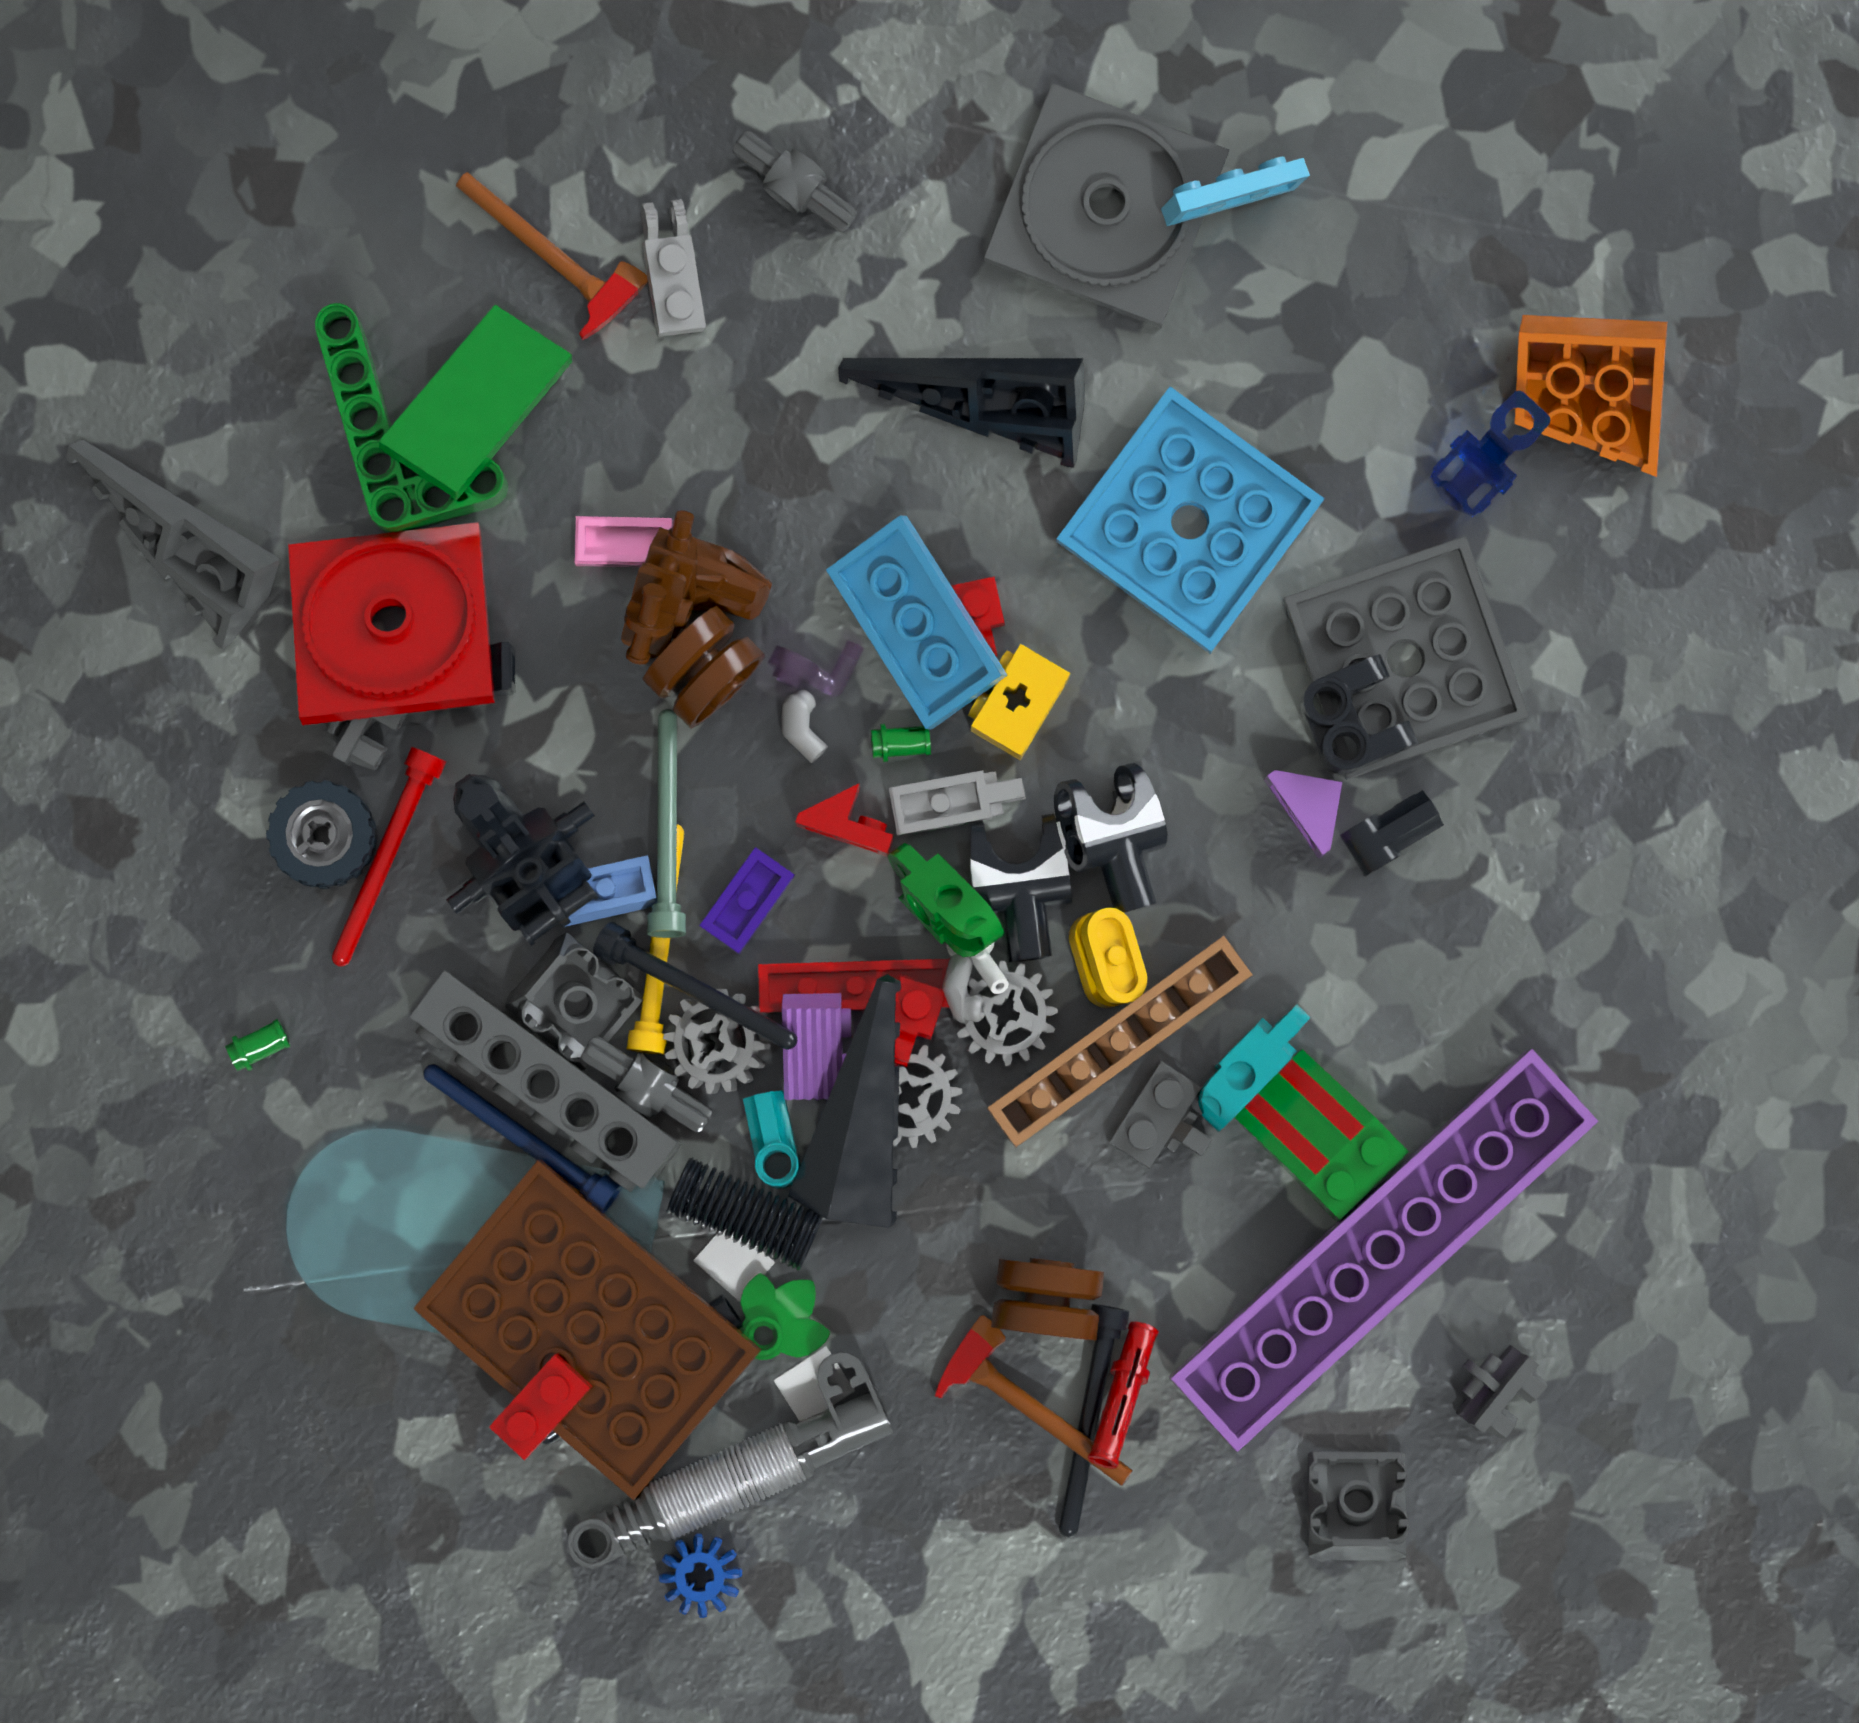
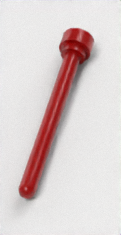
(420, 771)

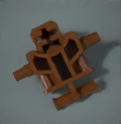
(684, 577)

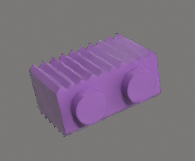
(818, 1056)

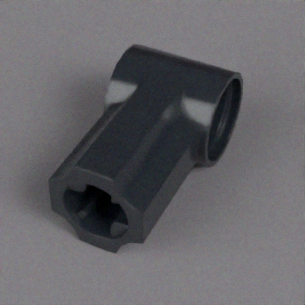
(1382, 837)

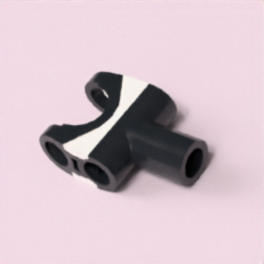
(1113, 839)
(1023, 889)

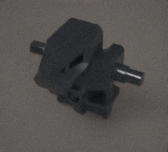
(521, 859)

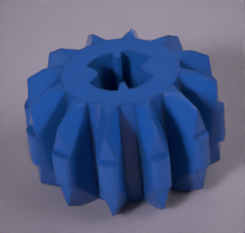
(712, 1586)

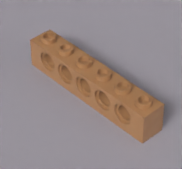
(1119, 1041)

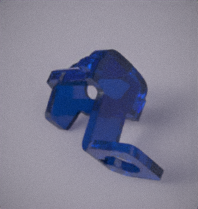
(1486, 458)

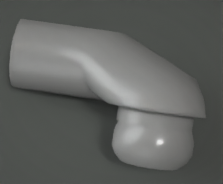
(795, 725)
(962, 1006)

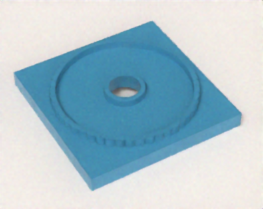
(1180, 461)

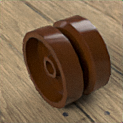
(703, 667)
(1047, 1298)

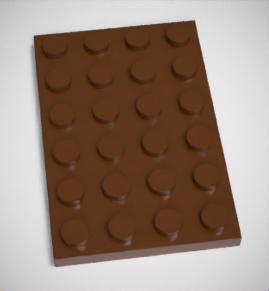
(572, 1283)

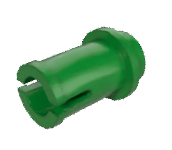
(900, 741)
(257, 1045)

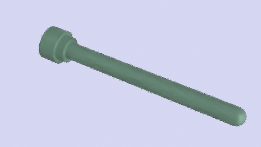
(666, 915)

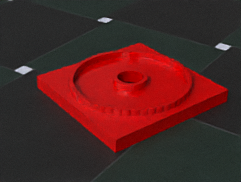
(424, 665)

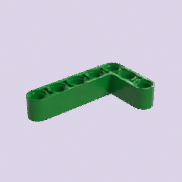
(365, 443)

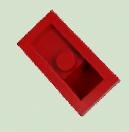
(833, 820)

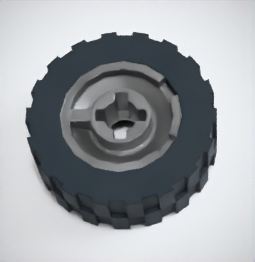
(349, 834)

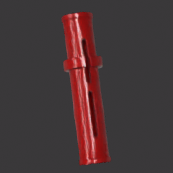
(1137, 1344)

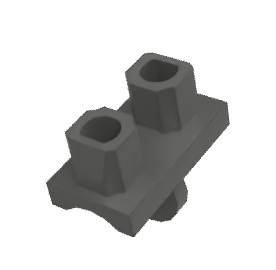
(356, 745)
(1494, 1387)

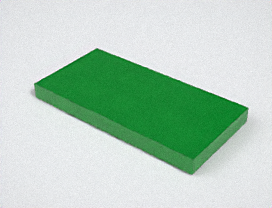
(475, 401)

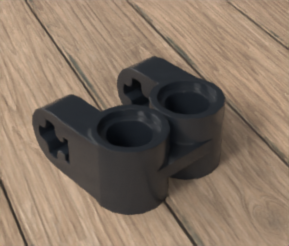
(1346, 721)

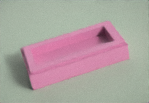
(615, 540)

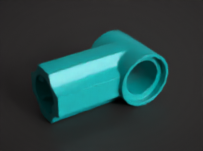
(771, 1134)

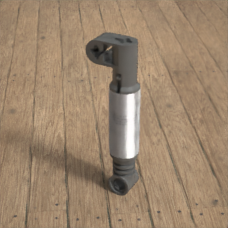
(742, 1472)

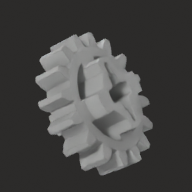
(1027, 1021)
(707, 1059)
(920, 1115)

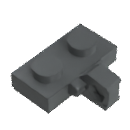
(1161, 1118)

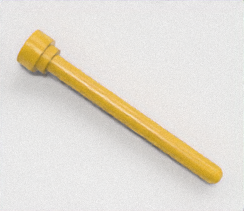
(648, 1032)

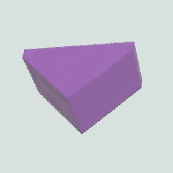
(1309, 804)

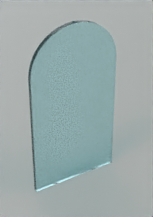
(396, 1207)

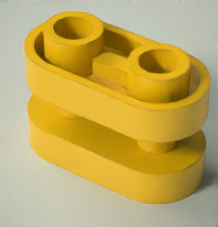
(1108, 958)

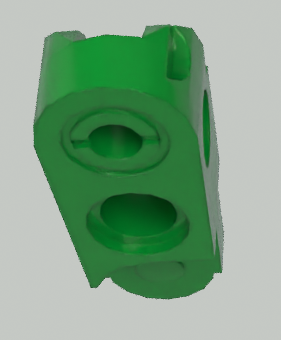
(945, 902)

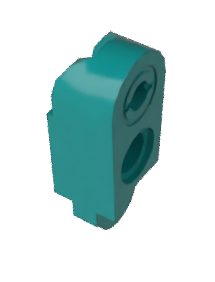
(1249, 1067)

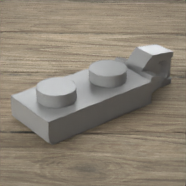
(951, 801)

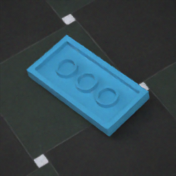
(916, 622)

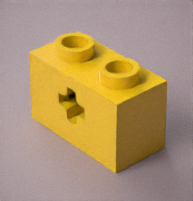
(1016, 730)

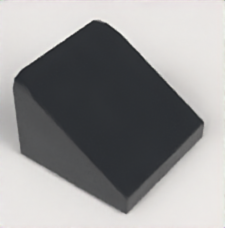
(503, 668)

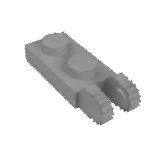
(672, 273)

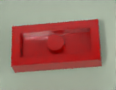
(540, 1406)

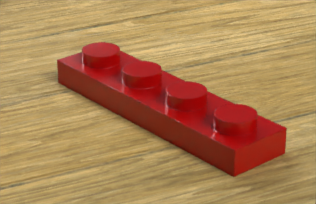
(851, 979)

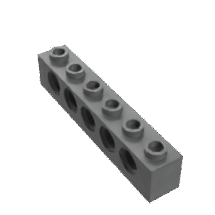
(452, 998)

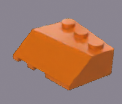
(1596, 383)

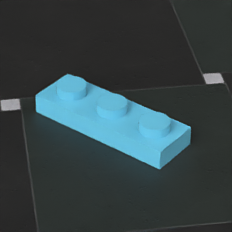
(1234, 189)

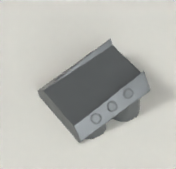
(572, 998)
(1357, 1506)

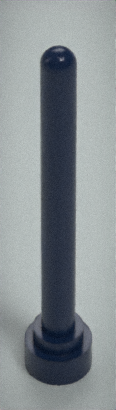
(596, 1189)

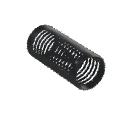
(687, 1190)

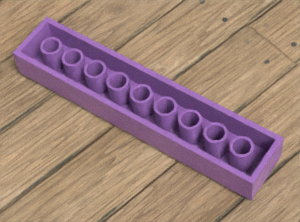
(1383, 1249)

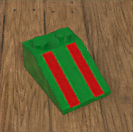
(1321, 1135)

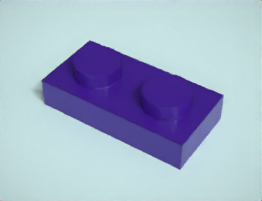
(747, 900)

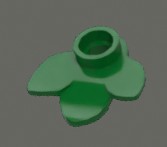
(785, 1313)

